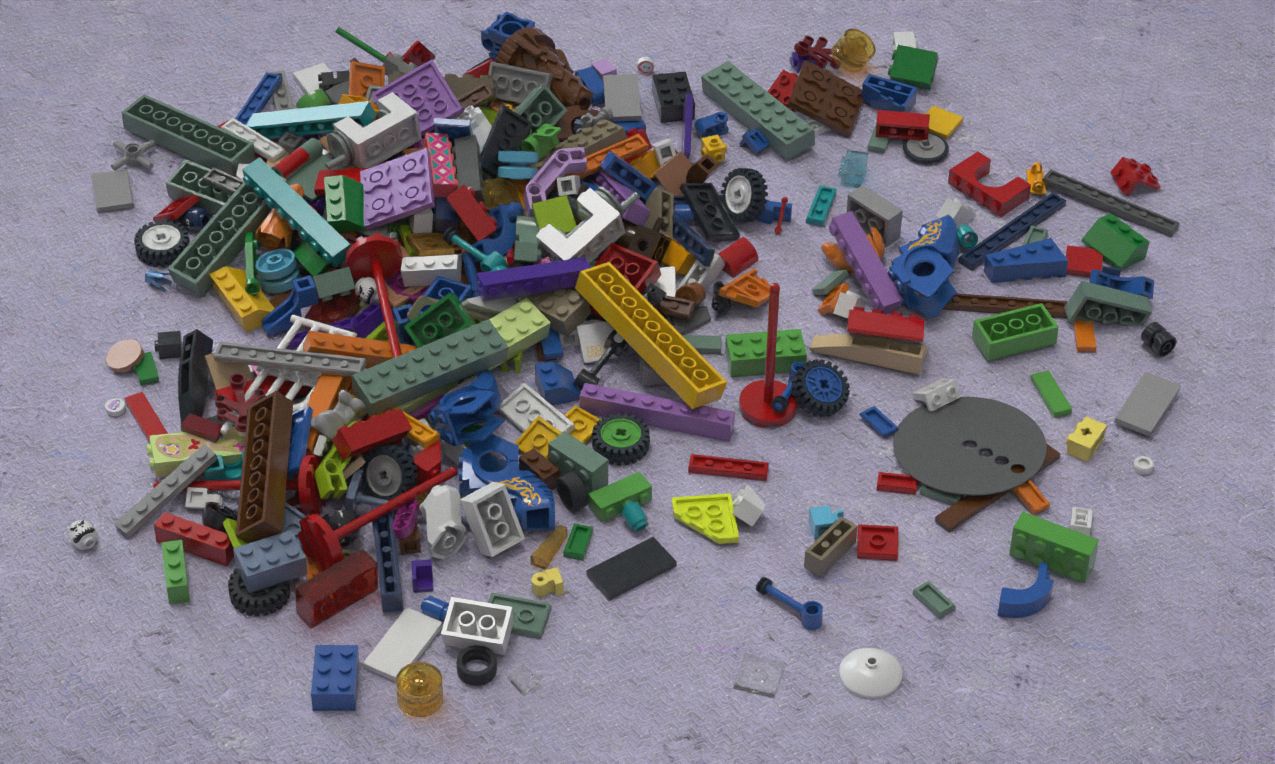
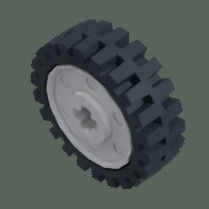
(744, 194)
(160, 242)

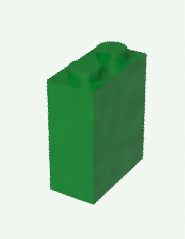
(913, 66)

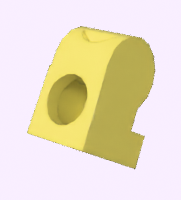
(547, 582)

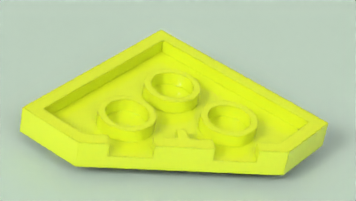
(708, 515)

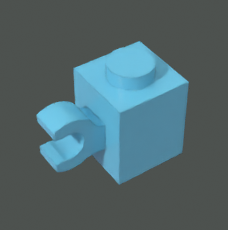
(822, 519)

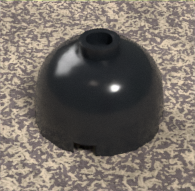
(214, 516)
(340, 519)

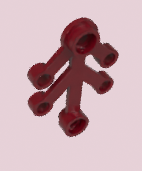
(803, 48)
(237, 382)

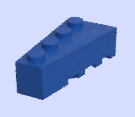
(1026, 261)

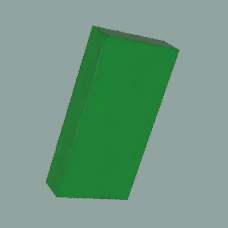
(147, 370)
(578, 542)

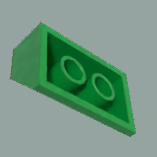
(344, 204)
(1116, 241)

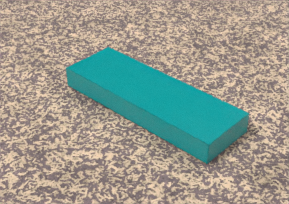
(821, 206)

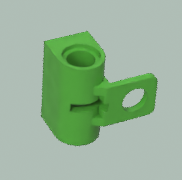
(542, 140)

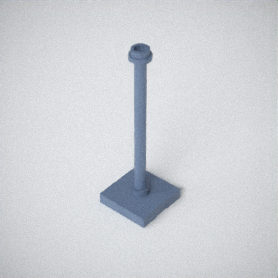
(355, 497)

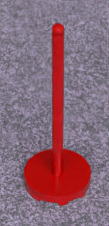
(380, 259)
(757, 396)
(306, 485)
(323, 543)

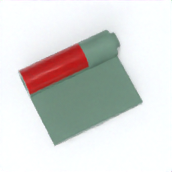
(303, 167)

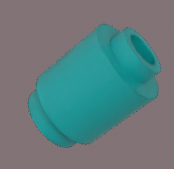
(634, 516)

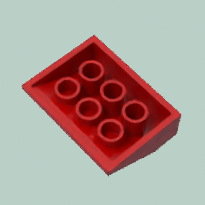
(633, 266)
(884, 325)

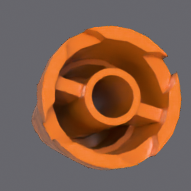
(274, 231)

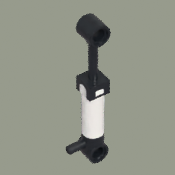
(615, 342)

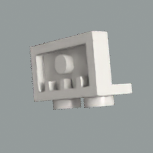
(938, 393)

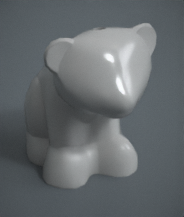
(344, 413)

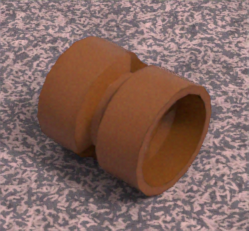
(692, 291)

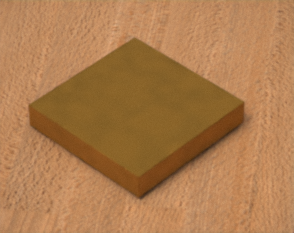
(429, 244)

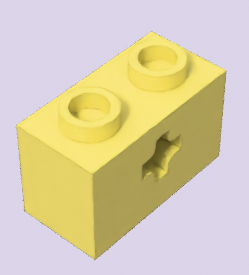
(1086, 438)

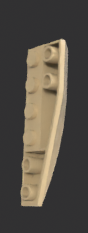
(873, 350)

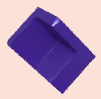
(422, 575)

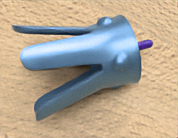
(153, 277)

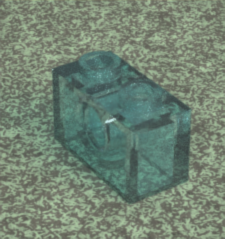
(853, 168)

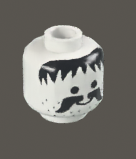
(366, 290)
(82, 534)

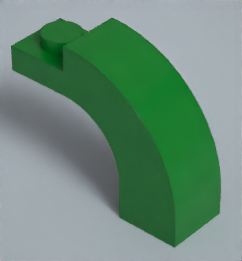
(311, 260)

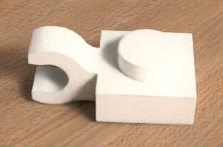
(199, 497)

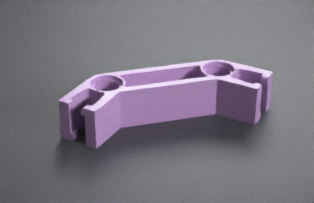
(561, 163)

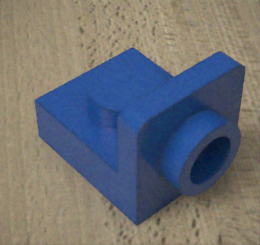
(755, 141)

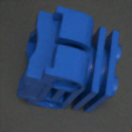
(500, 30)

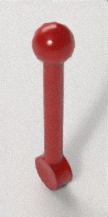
(778, 229)

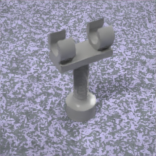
(589, 120)

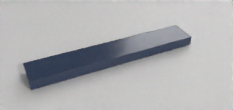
(692, 241)

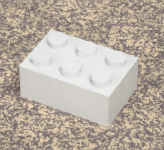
(492, 519)
(477, 624)

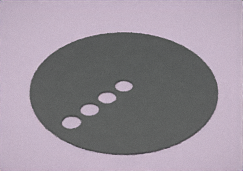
(933, 450)

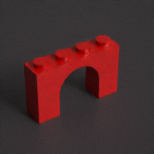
(996, 199)

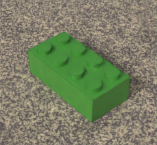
(1015, 331)
(748, 352)
(1055, 545)

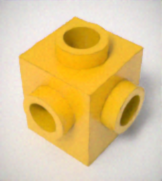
(714, 148)

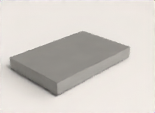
(112, 191)

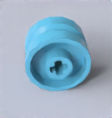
(517, 164)
(277, 270)

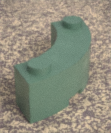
(525, 240)

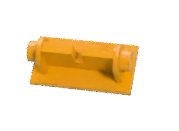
(1035, 178)

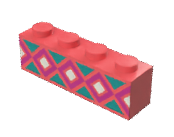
(441, 164)

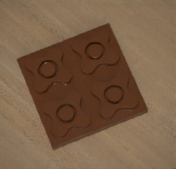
(826, 98)

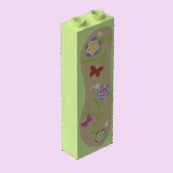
(173, 449)

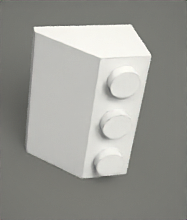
(425, 269)

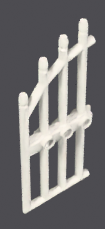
(300, 378)

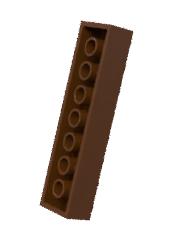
(264, 468)

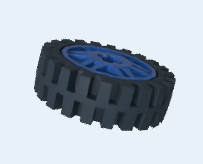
(820, 388)

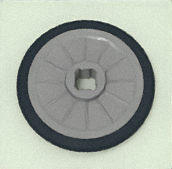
(926, 150)

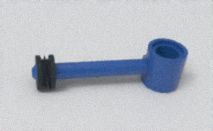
(780, 403)
(810, 611)

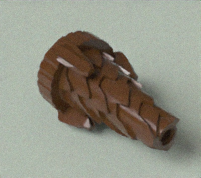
(536, 51)

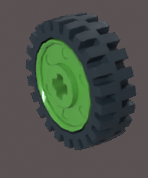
(621, 438)

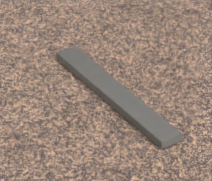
(289, 359)

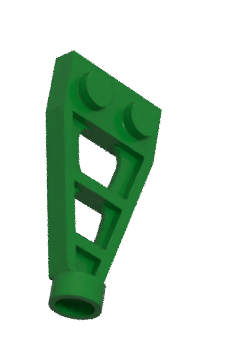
(252, 285)

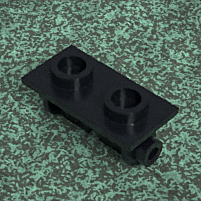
(329, 81)
(719, 303)

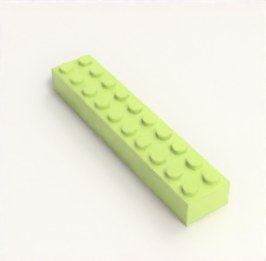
(520, 329)

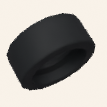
(572, 491)
(481, 677)

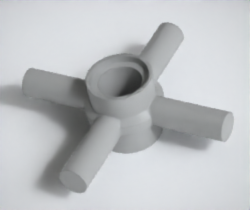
(133, 154)

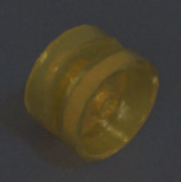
(853, 50)
(499, 192)
(419, 689)

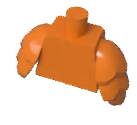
(838, 258)

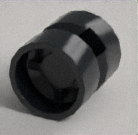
(1158, 339)

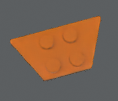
(747, 289)

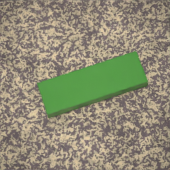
(1051, 393)

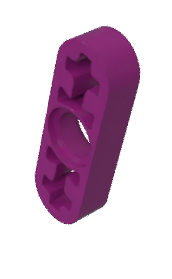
(406, 519)

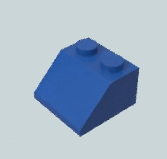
(555, 383)

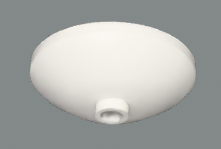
(870, 673)

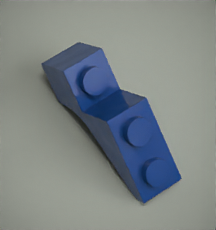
(302, 296)

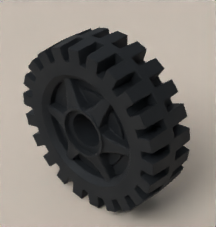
(257, 601)

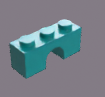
(224, 471)

